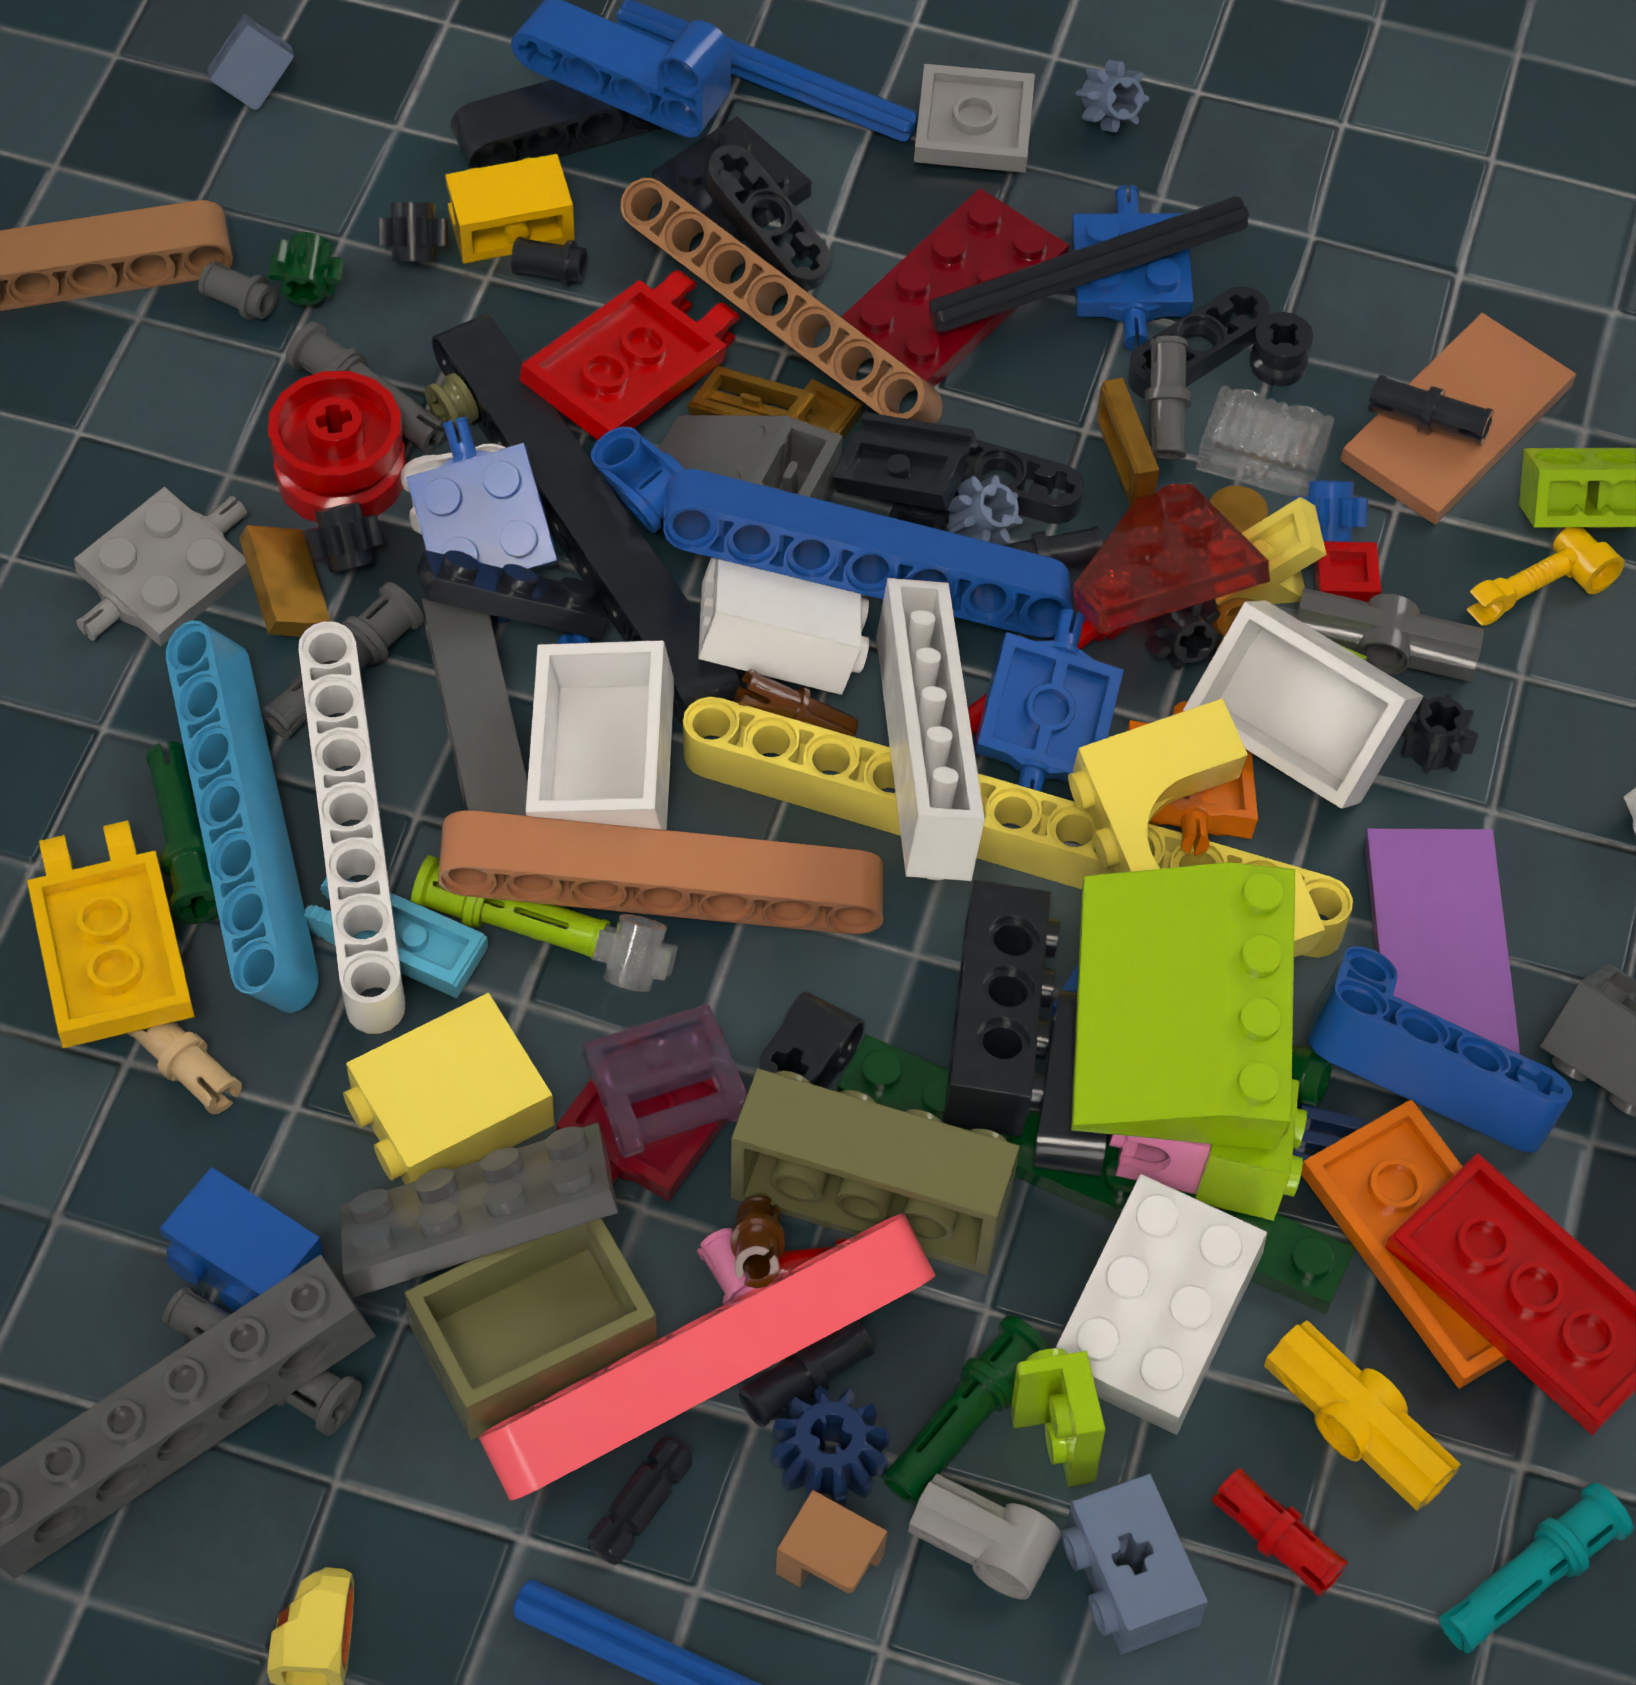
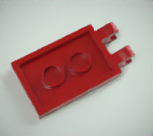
(630, 356)

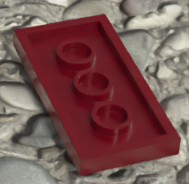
(967, 248)

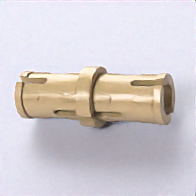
(185, 1059)

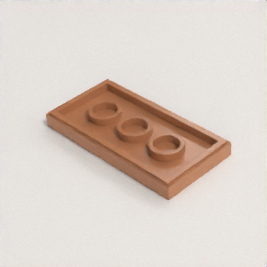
(1480, 367)

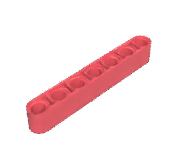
(706, 1357)

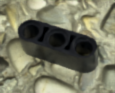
(1056, 1144)

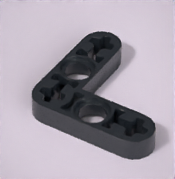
(1033, 504)

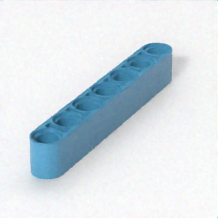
(241, 819)

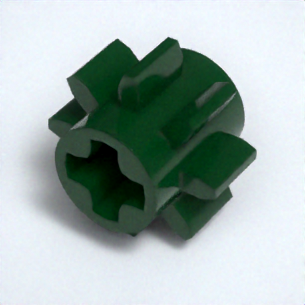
(306, 268)

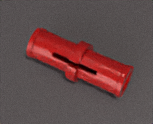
(1280, 1532)

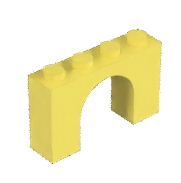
(1148, 767)

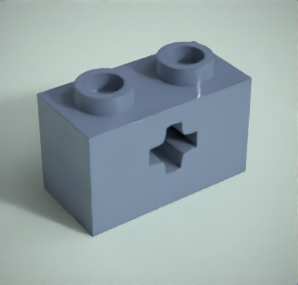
(1133, 1525)

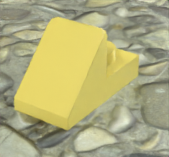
(1290, 542)

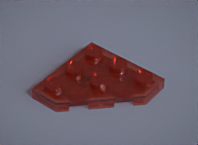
(1164, 558)

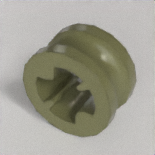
(451, 400)

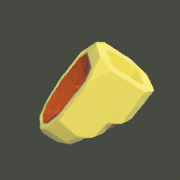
(314, 1632)

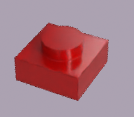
(1349, 570)

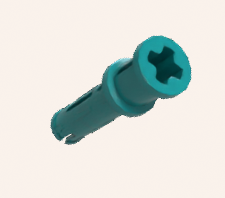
(1559, 1550)

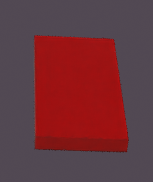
(1526, 1290)

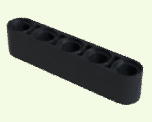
(539, 123)

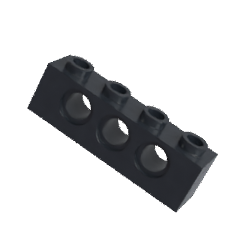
(999, 1009)

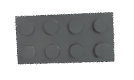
(476, 1209)

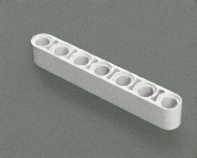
(357, 847)

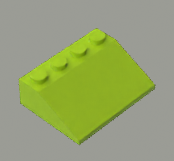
(1186, 1004)

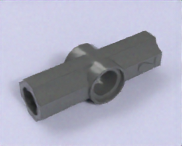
(1394, 633)

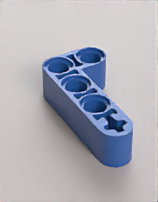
(660, 83)
(1432, 1059)

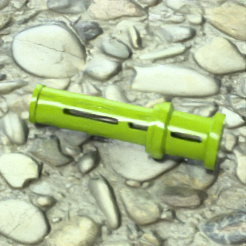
(474, 911)

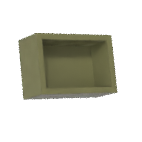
(529, 1322)

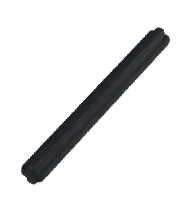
(1088, 264)

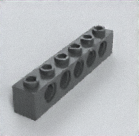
(175, 1412)

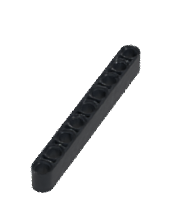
(583, 510)

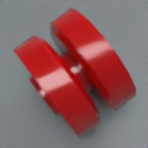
(337, 444)

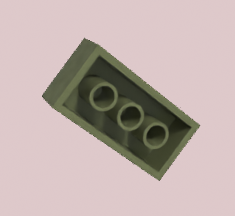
(860, 1162)

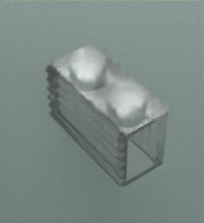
(1264, 442)

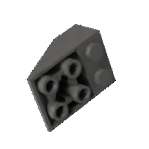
(758, 450)

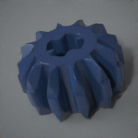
(835, 1422)

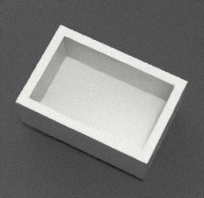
(1306, 702)
(602, 733)
(1162, 1301)

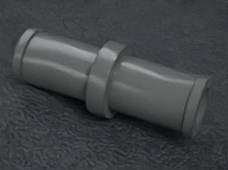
(1168, 397)

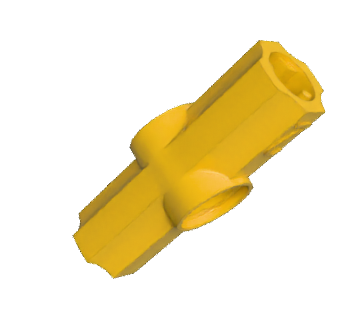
(1362, 1415)

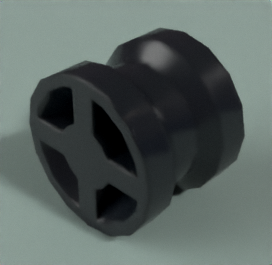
(1288, 360)

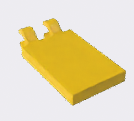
(108, 941)

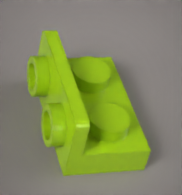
(1062, 1394)

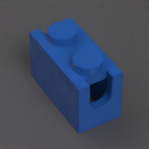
(235, 1240)

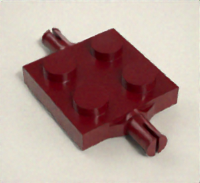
(665, 1161)

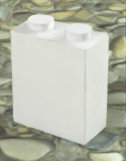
(781, 626)

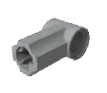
(1002, 1543)

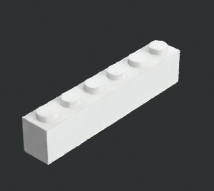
(929, 731)

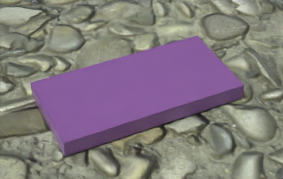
(1444, 925)

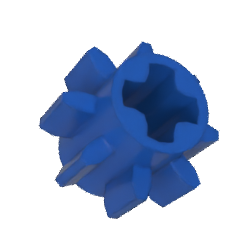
(1337, 508)

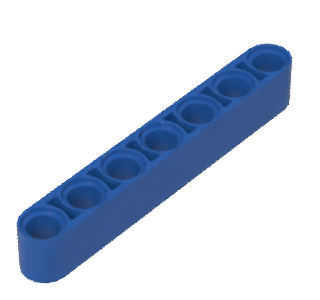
(862, 550)

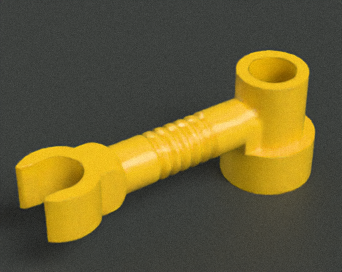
(1577, 555)

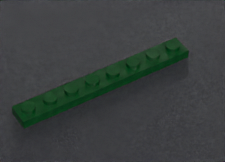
(1294, 1258)

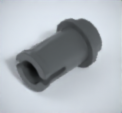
(250, 295)

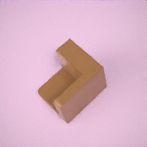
(830, 1545)

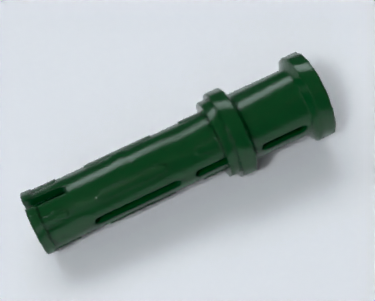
(184, 852)
(984, 1388)

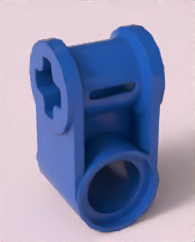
(635, 473)

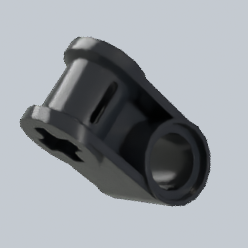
(814, 1041)

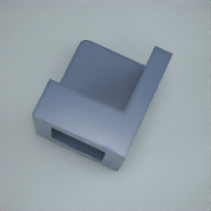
(250, 62)

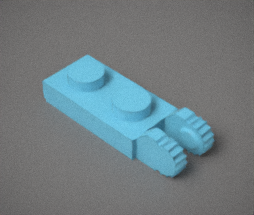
(429, 944)

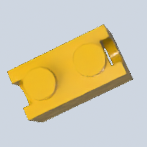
(509, 202)

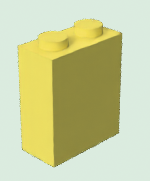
(448, 1092)

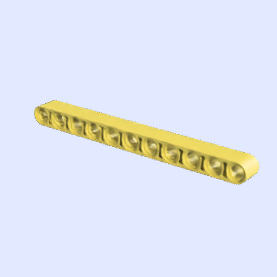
(867, 769)

